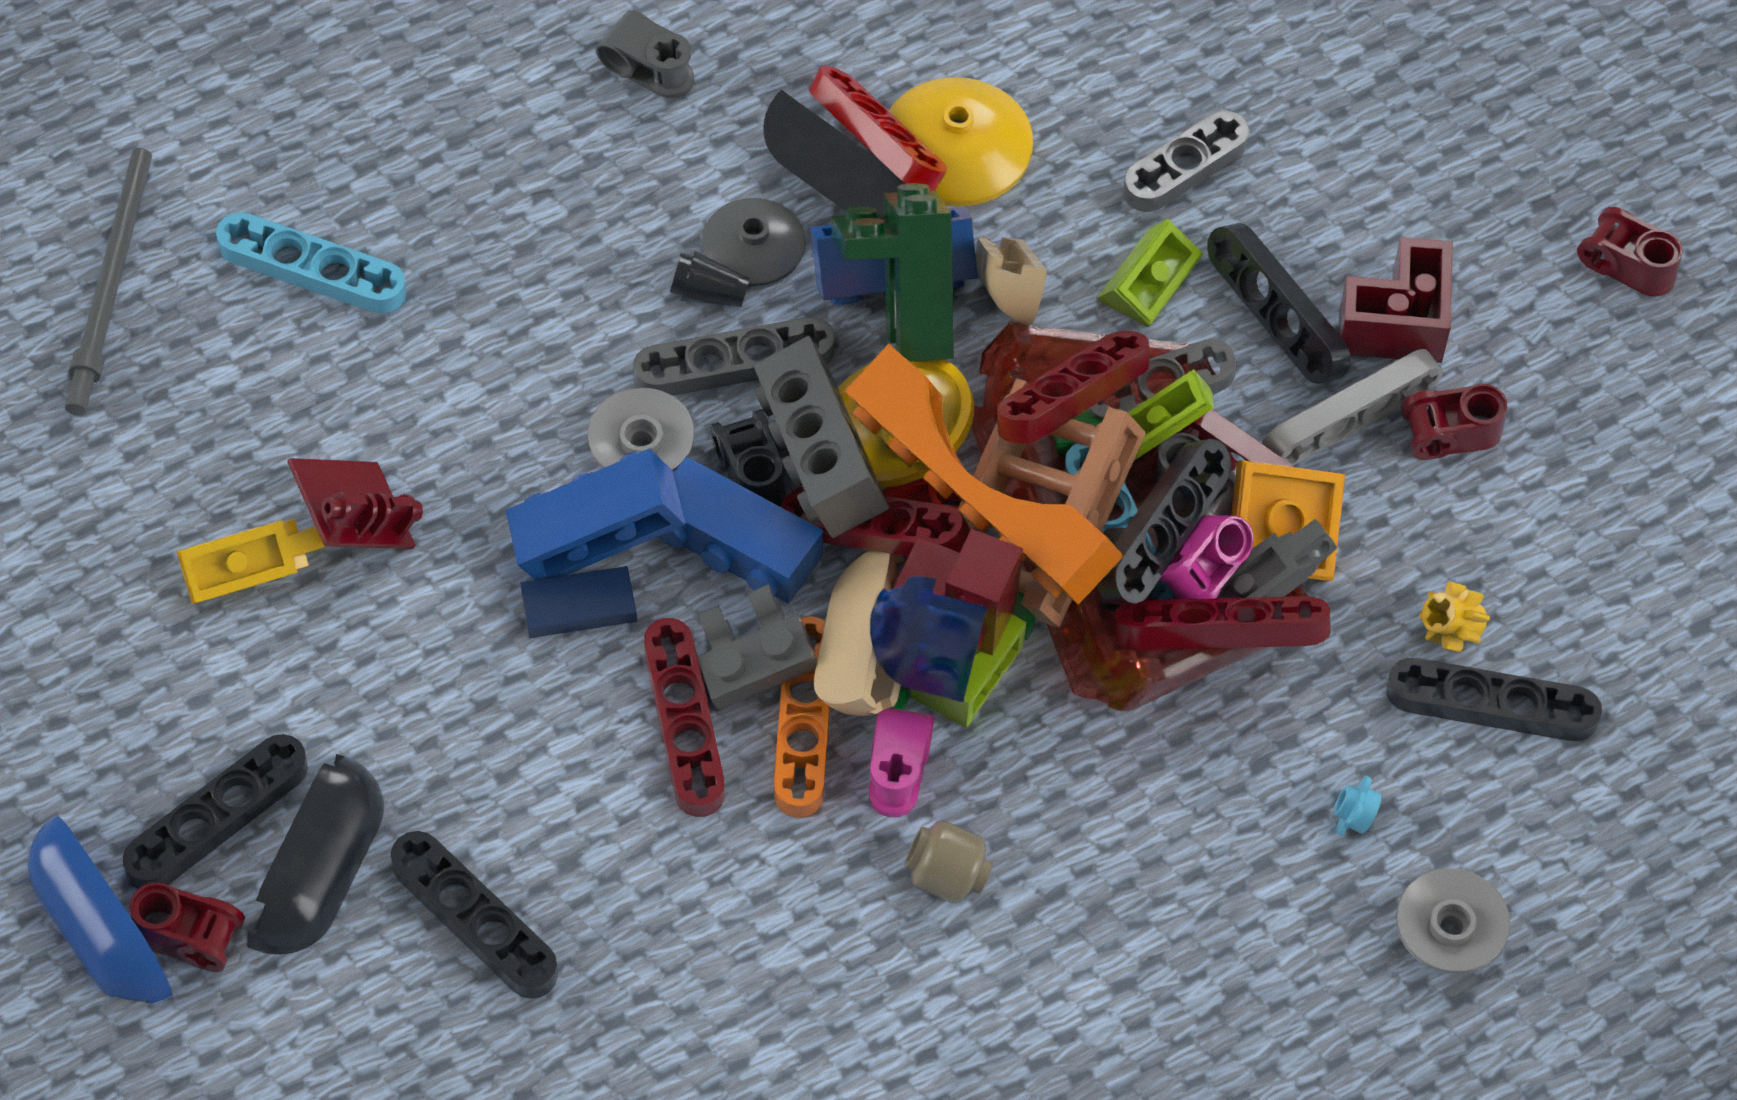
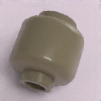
(948, 861)

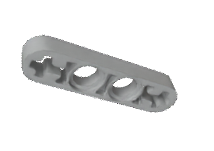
(1353, 407)

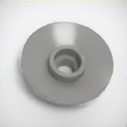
(637, 416)
(1459, 899)

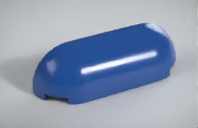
(92, 917)

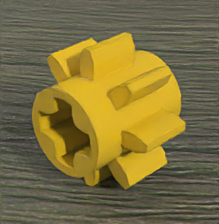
(1454, 616)

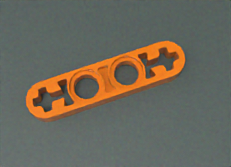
(796, 717)

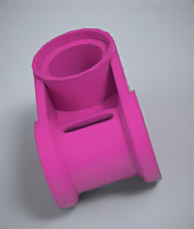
(1209, 557)
(899, 755)

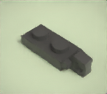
(1280, 564)

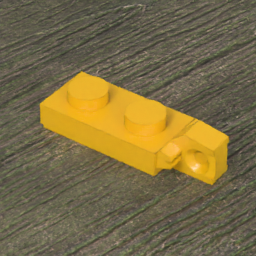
(246, 558)

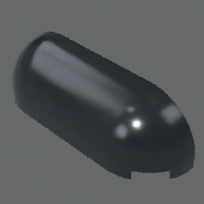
(825, 156)
(318, 858)

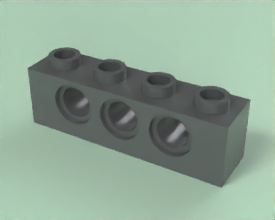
(820, 438)

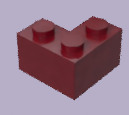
(1402, 313)
(981, 574)

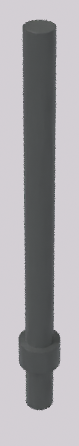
(87, 360)

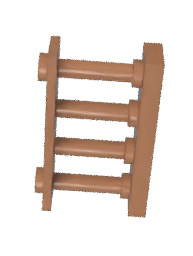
(1089, 491)

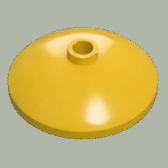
(982, 153)
(958, 417)

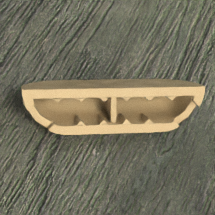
(1011, 277)
(847, 667)

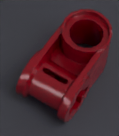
(1633, 253)
(1451, 420)
(196, 927)

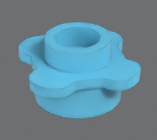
(1357, 807)

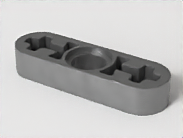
(1193, 142)
(1171, 363)

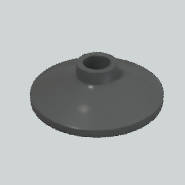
(760, 256)

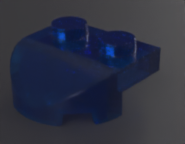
(926, 638)

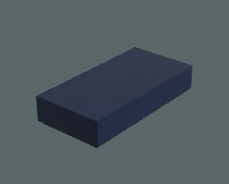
(578, 602)

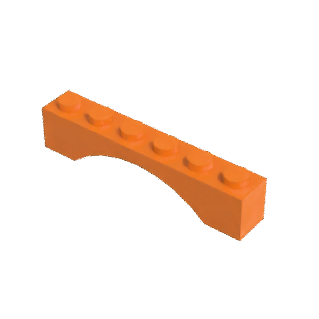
(1054, 537)

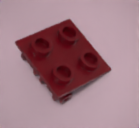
(354, 504)

